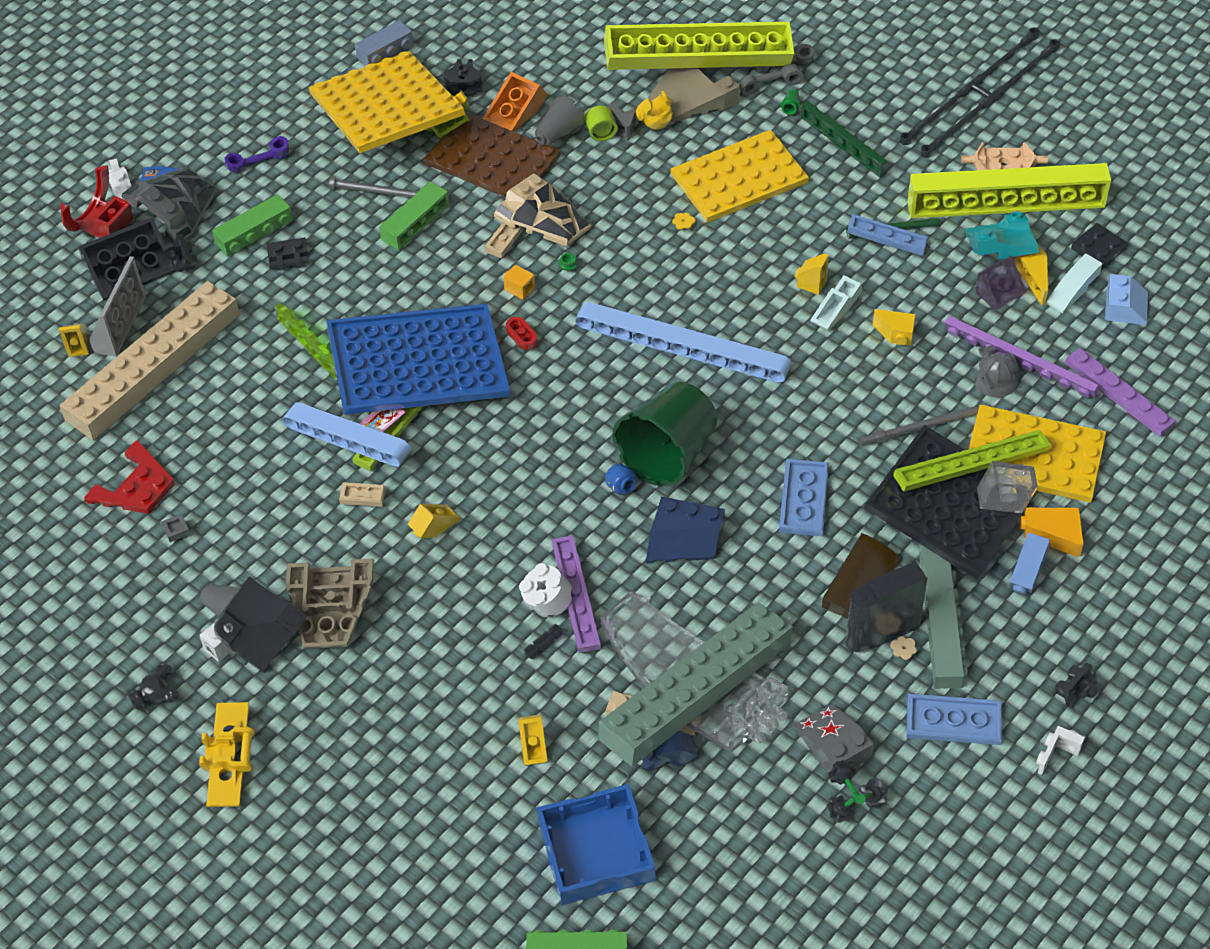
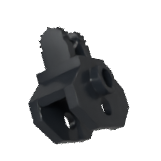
(463, 78)

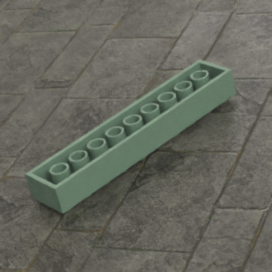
(694, 684)

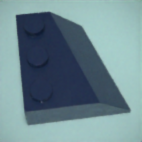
(685, 531)

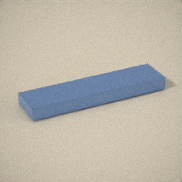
(887, 234)

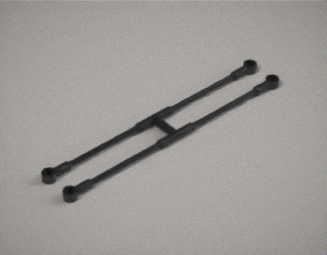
(926, 150)

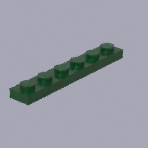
(843, 139)

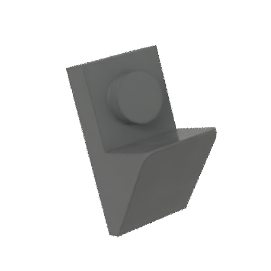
(625, 120)

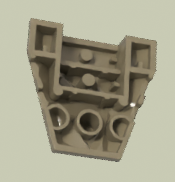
(330, 600)

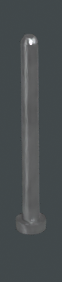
(334, 182)

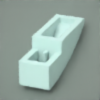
(1074, 283)
(837, 303)

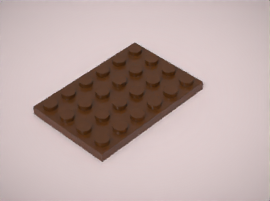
(490, 155)

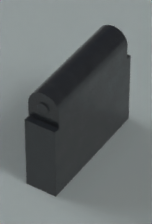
(886, 608)

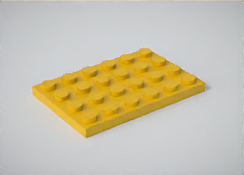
(739, 175)
(1067, 467)

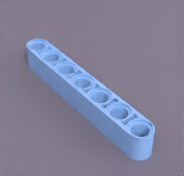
(347, 434)

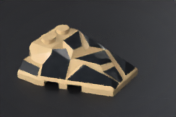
(542, 209)

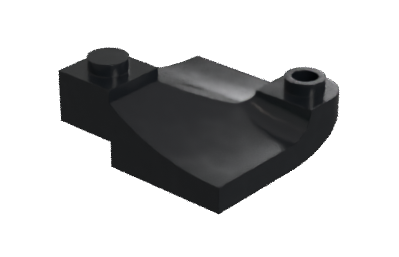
(257, 623)

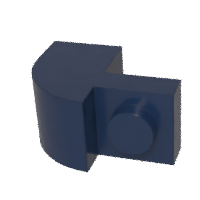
(676, 750)

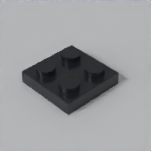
(1100, 244)

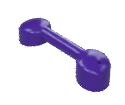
(278, 149)

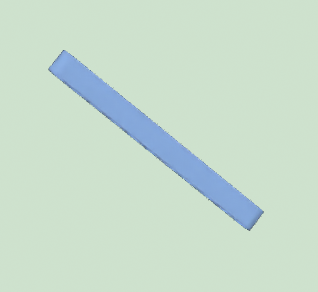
(683, 342)

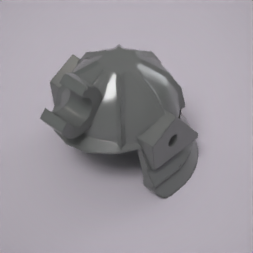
(996, 373)

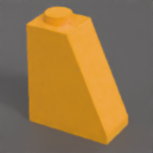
(1058, 525)

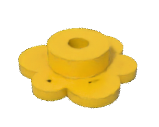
(683, 221)

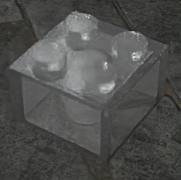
(1007, 487)

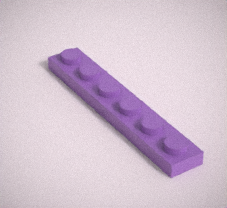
(1120, 392)
(579, 608)

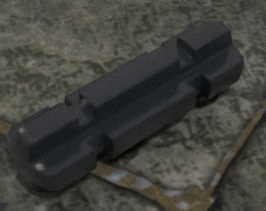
(543, 641)

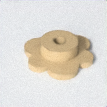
(903, 647)

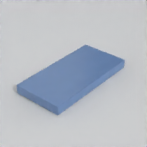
(804, 497)
(954, 719)

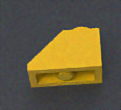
(813, 274)
(894, 326)
(75, 339)
(432, 520)

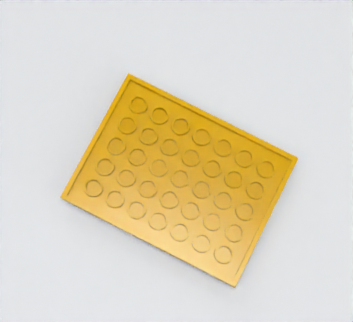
(385, 101)

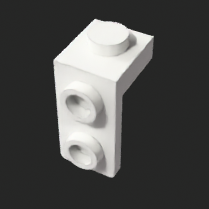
(1063, 739)

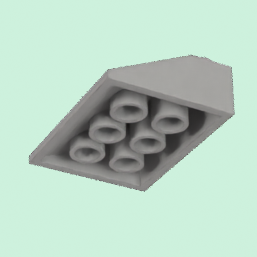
(119, 312)

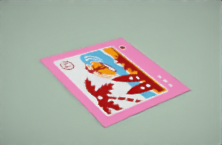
(382, 419)

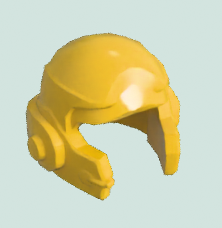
(655, 113)

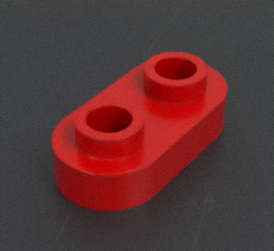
(525, 336)

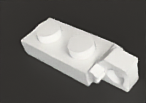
(118, 178)

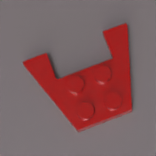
(141, 488)

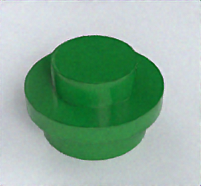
(568, 262)

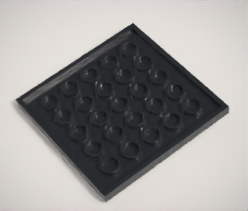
(944, 513)

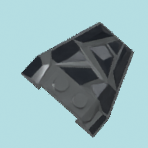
(175, 198)

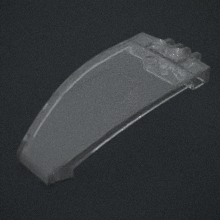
(654, 643)

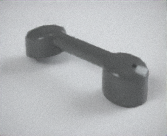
(803, 56)
(790, 73)

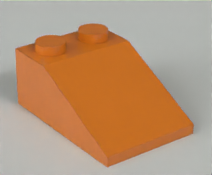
(515, 102)

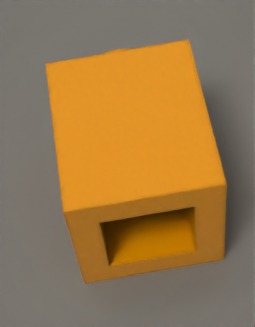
(519, 282)

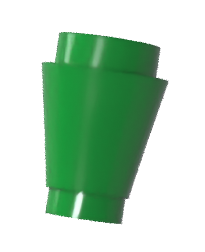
(790, 103)

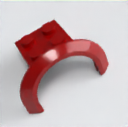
(100, 217)

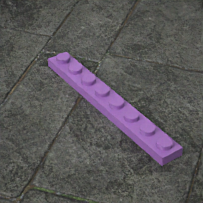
(1027, 360)

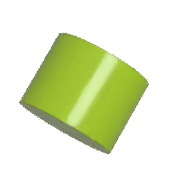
(601, 123)

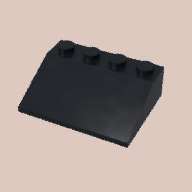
(109, 254)

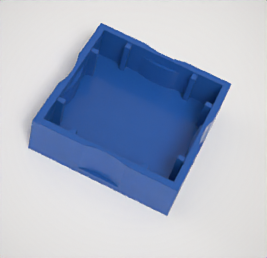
(595, 844)

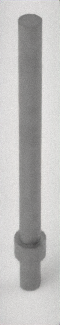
(881, 436)

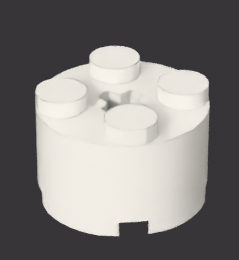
(546, 590)

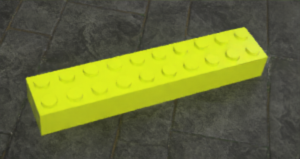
(698, 45)
(1008, 190)

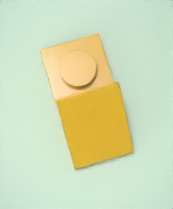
(532, 739)

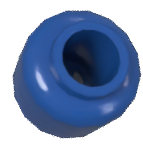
(621, 479)

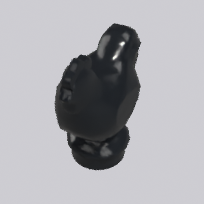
(154, 688)

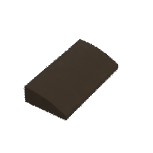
(864, 563)

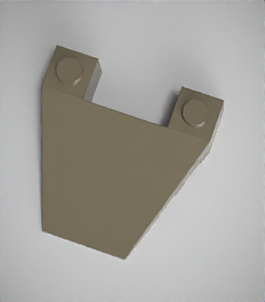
(695, 93)

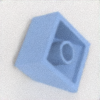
(1126, 300)

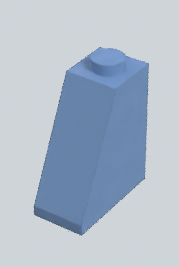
(1029, 563)

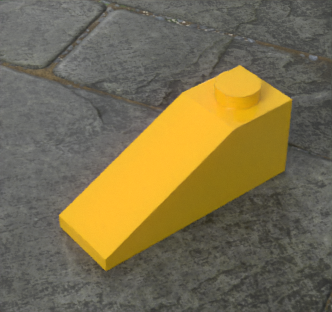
(1034, 272)

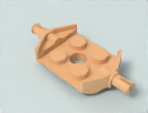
(1014, 158)

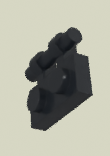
(287, 253)

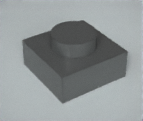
(175, 528)

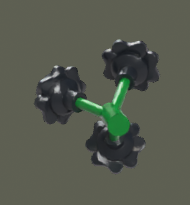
(872, 794)

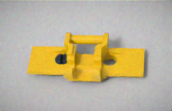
(220, 751)

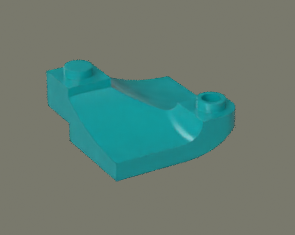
(1005, 238)

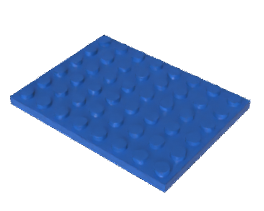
(416, 359)

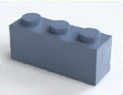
(384, 43)

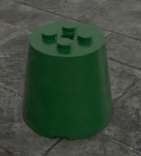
(665, 433)

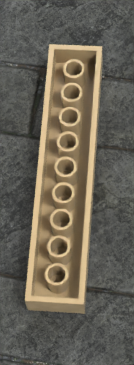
(149, 360)

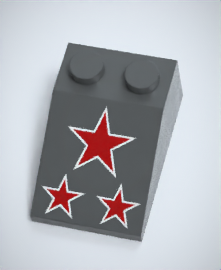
(834, 738)

